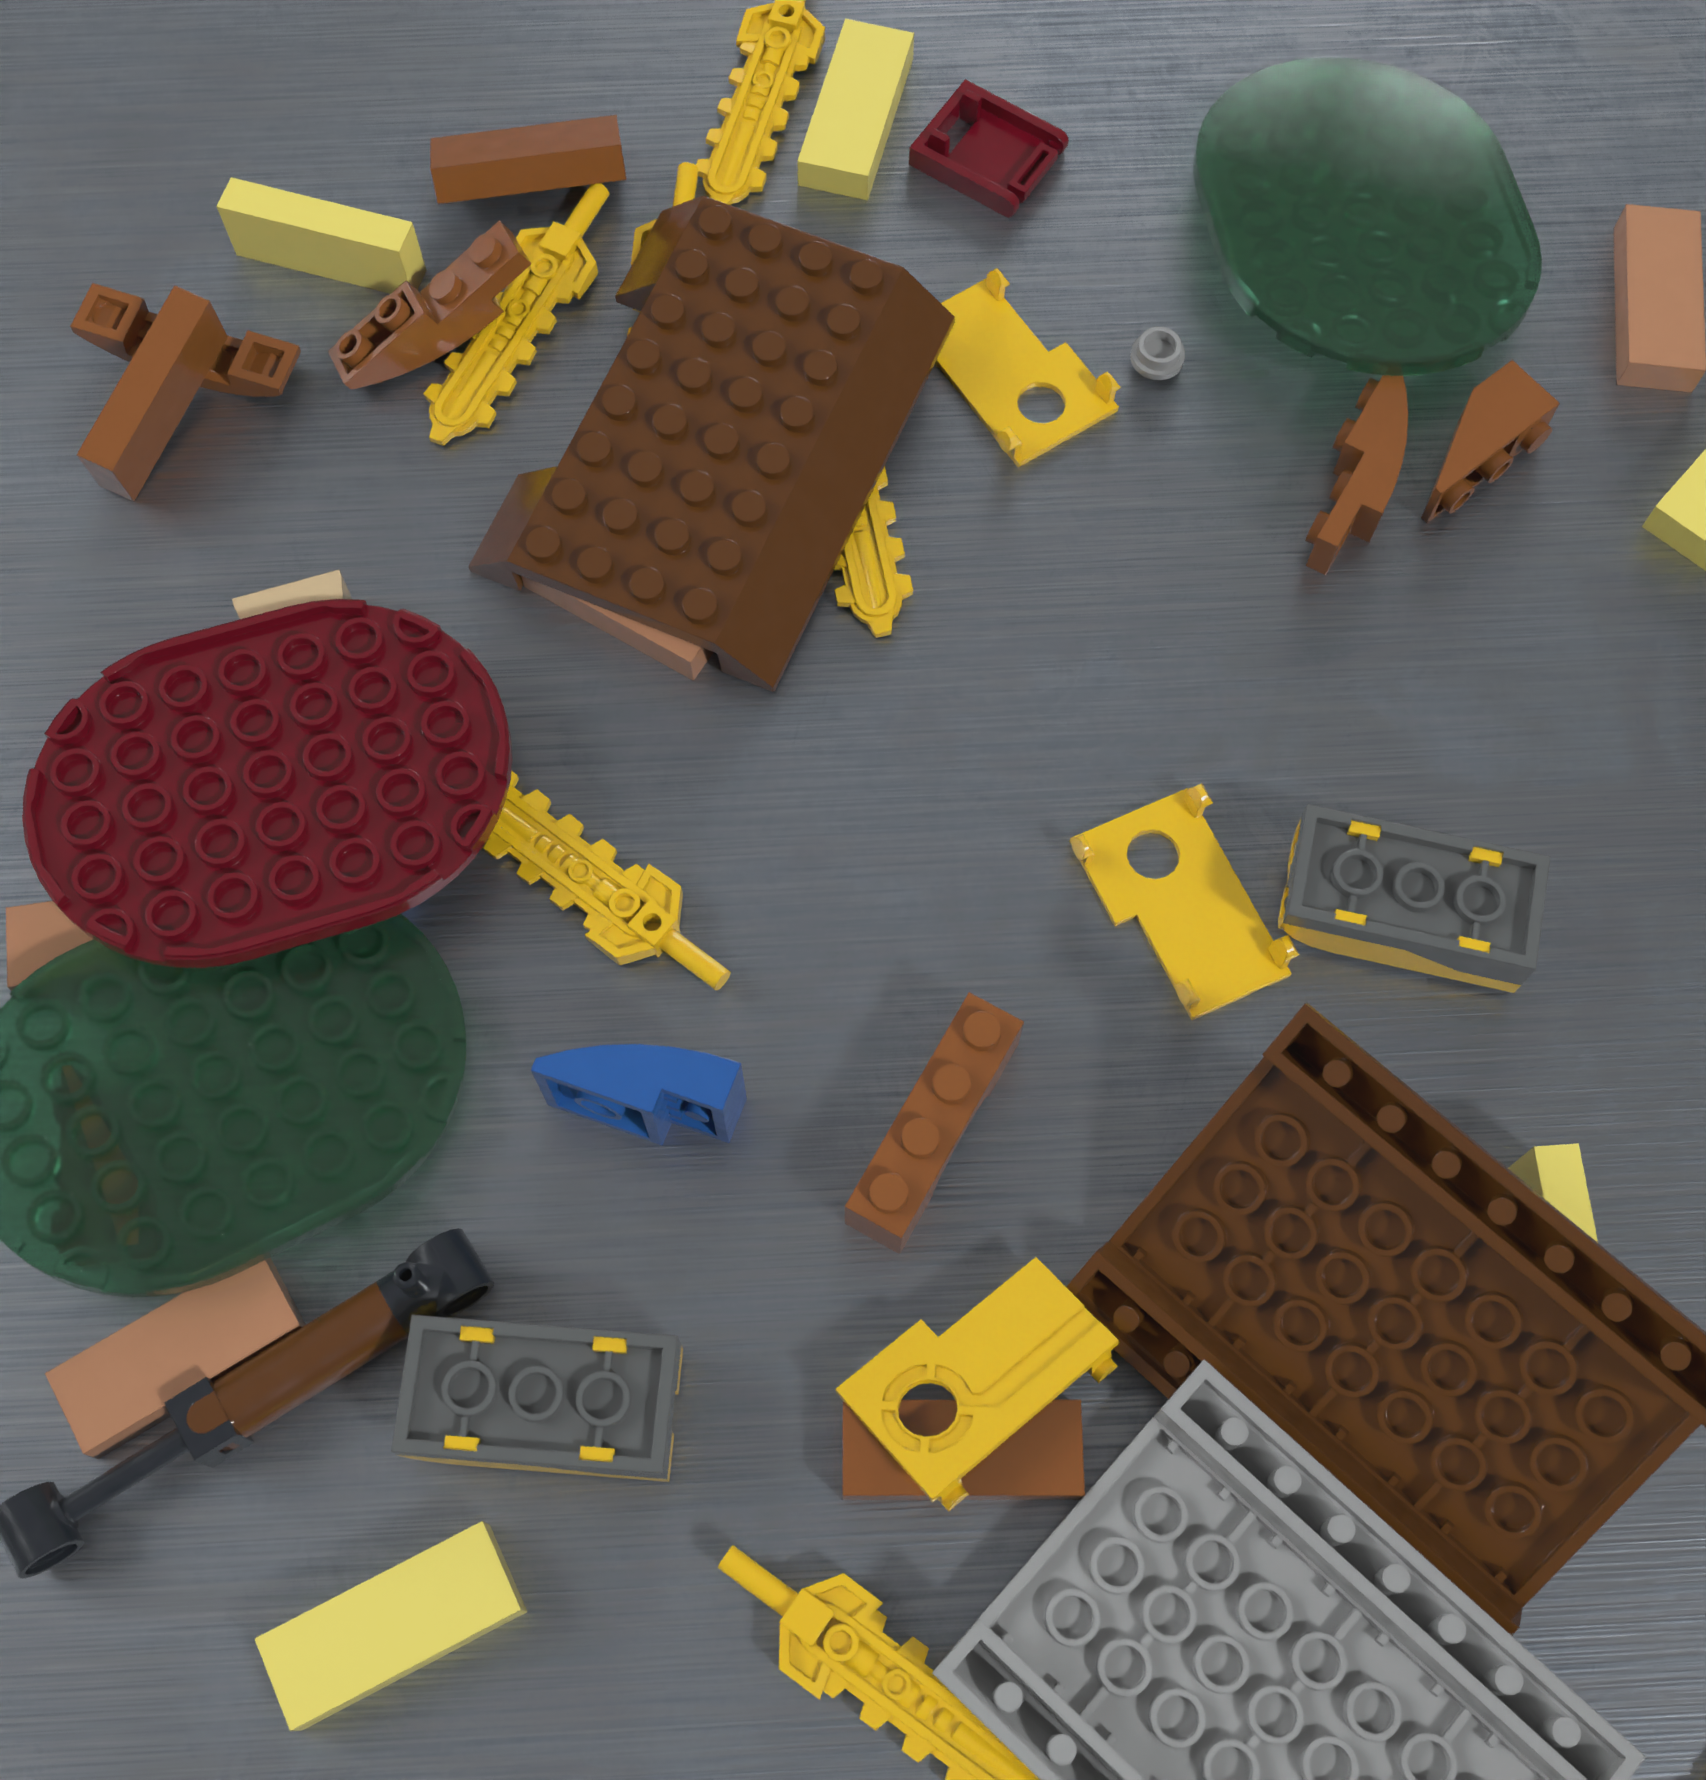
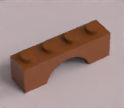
(932, 1122)

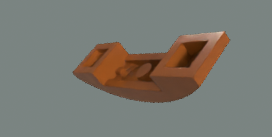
(243, 367)

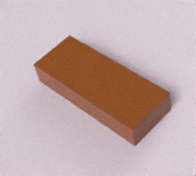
(526, 159)
(153, 393)
(1033, 1464)

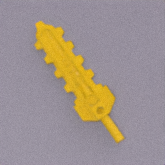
(777, 42)
(557, 272)
(869, 568)
(628, 910)
(837, 1642)

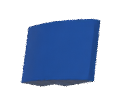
(645, 1089)

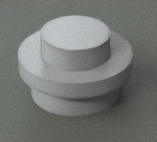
(1158, 353)

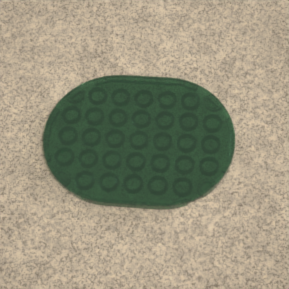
(1366, 215)
(219, 1111)

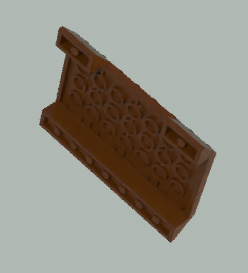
(727, 436)

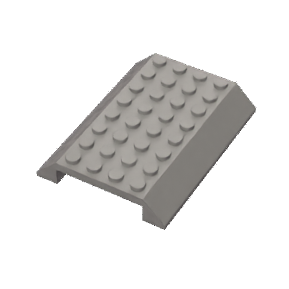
(1256, 1624)

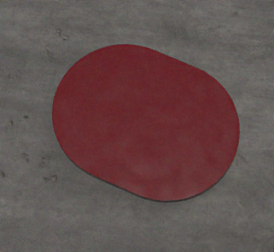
(267, 783)

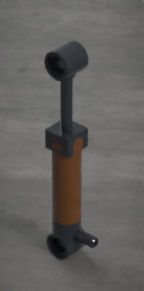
(222, 1414)

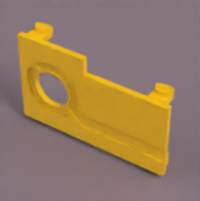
(997, 358)
(1195, 915)
(997, 1363)

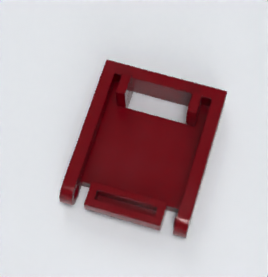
(997, 157)

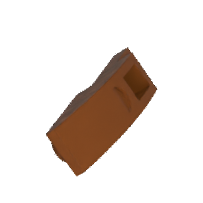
(421, 326)
(1366, 469)

